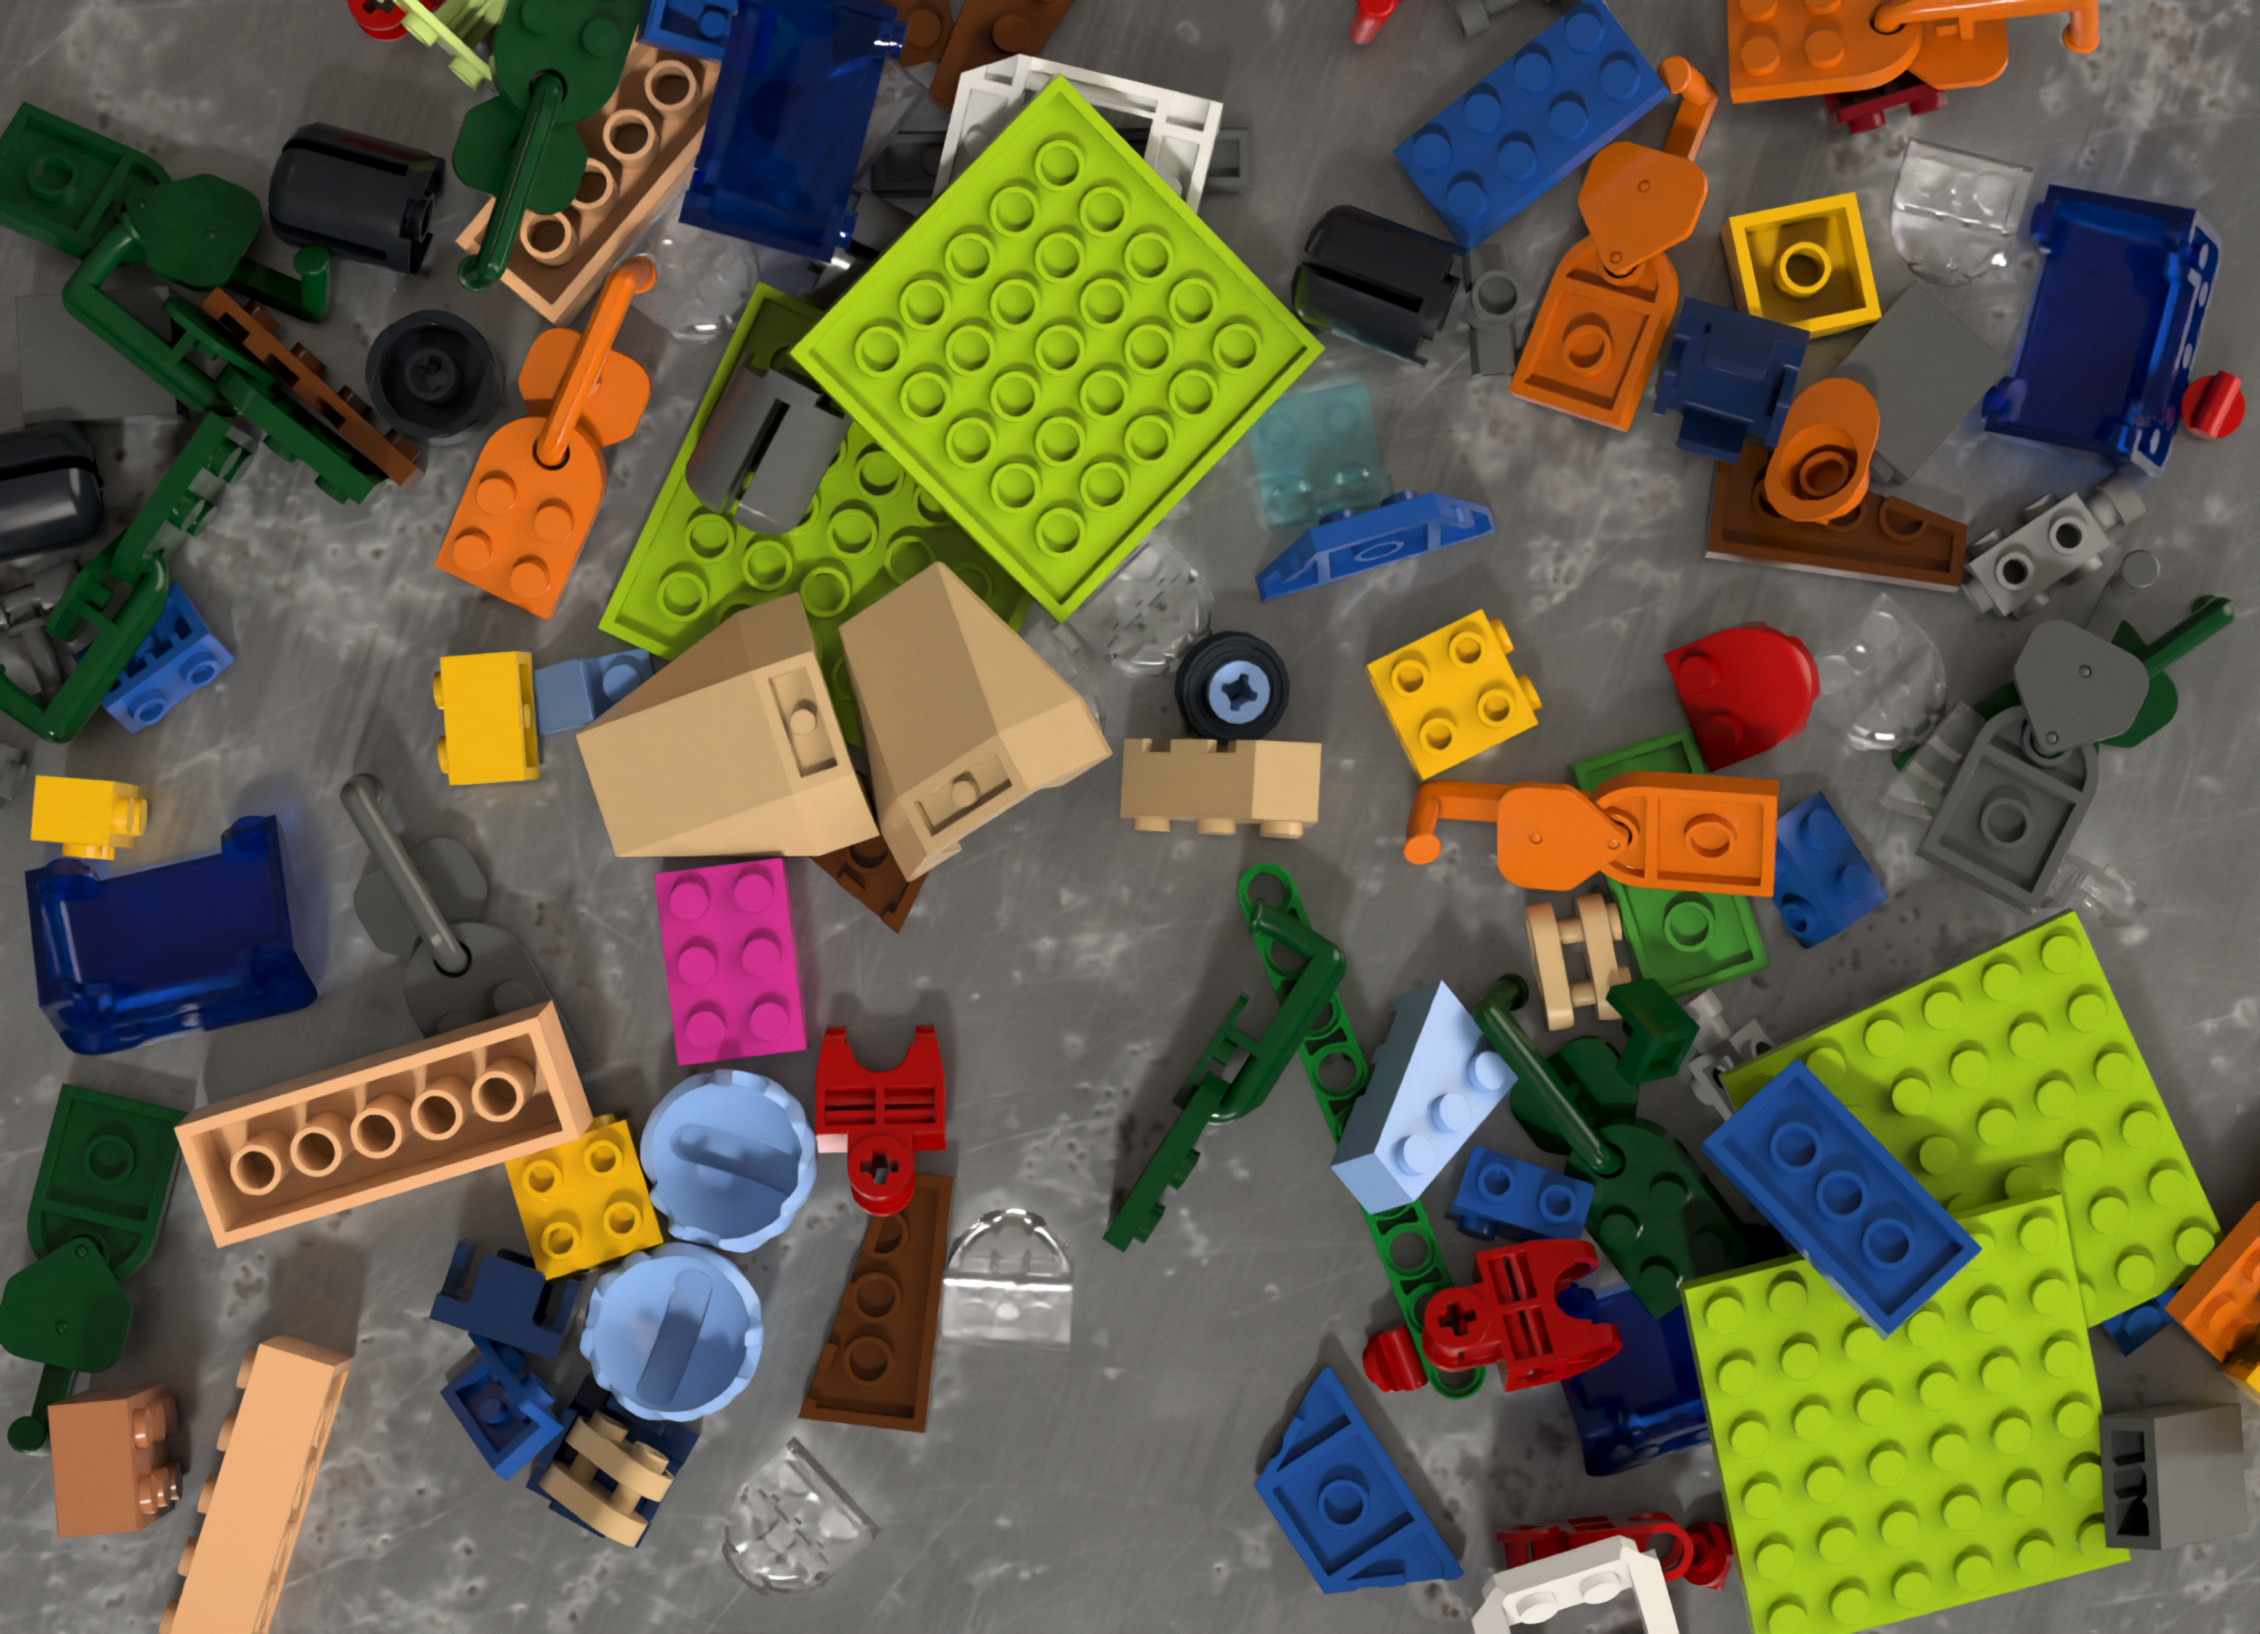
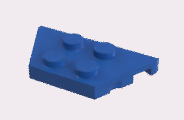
(1374, 539)
(1347, 1500)

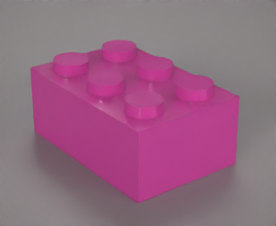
(732, 961)

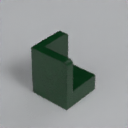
(1656, 1028)

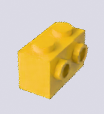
(487, 718)
(87, 815)

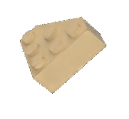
(1221, 785)

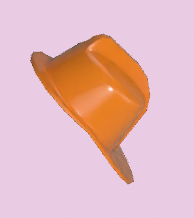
(1824, 452)

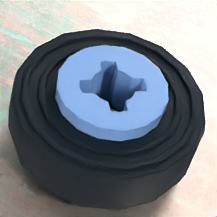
(1212, 676)

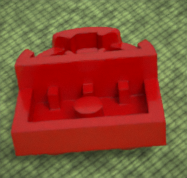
(1744, 690)

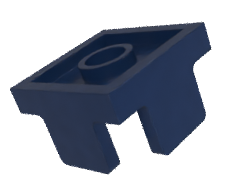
(1729, 378)
(507, 1301)
(666, 1436)

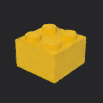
(1803, 266)

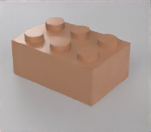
(113, 1459)

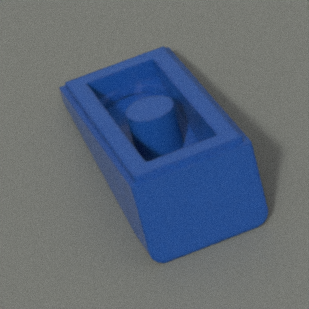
(687, 27)

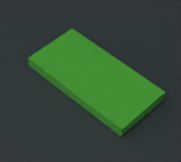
(1671, 934)

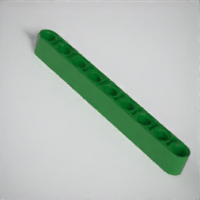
(1336, 1106)

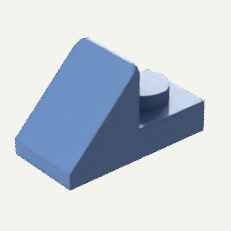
(582, 690)

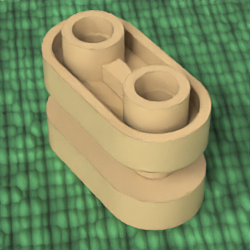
(1596, 929)
(635, 1467)

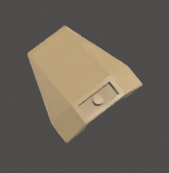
(955, 716)
(730, 750)

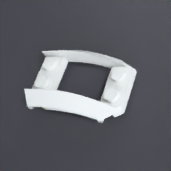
(1178, 140)
(1573, 1577)

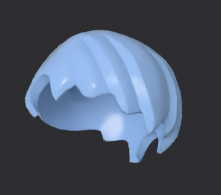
(729, 1159)
(673, 1332)

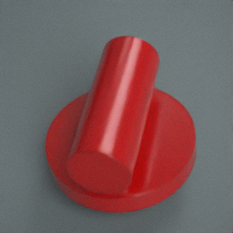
(2213, 406)
(1393, 1360)
(1711, 1554)

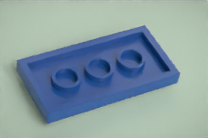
(1531, 122)
(1840, 1199)

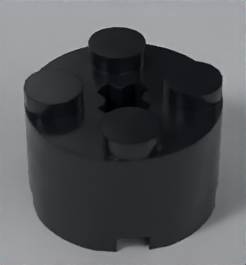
(419, 345)

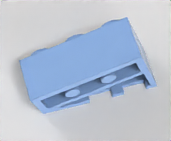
(1423, 1099)

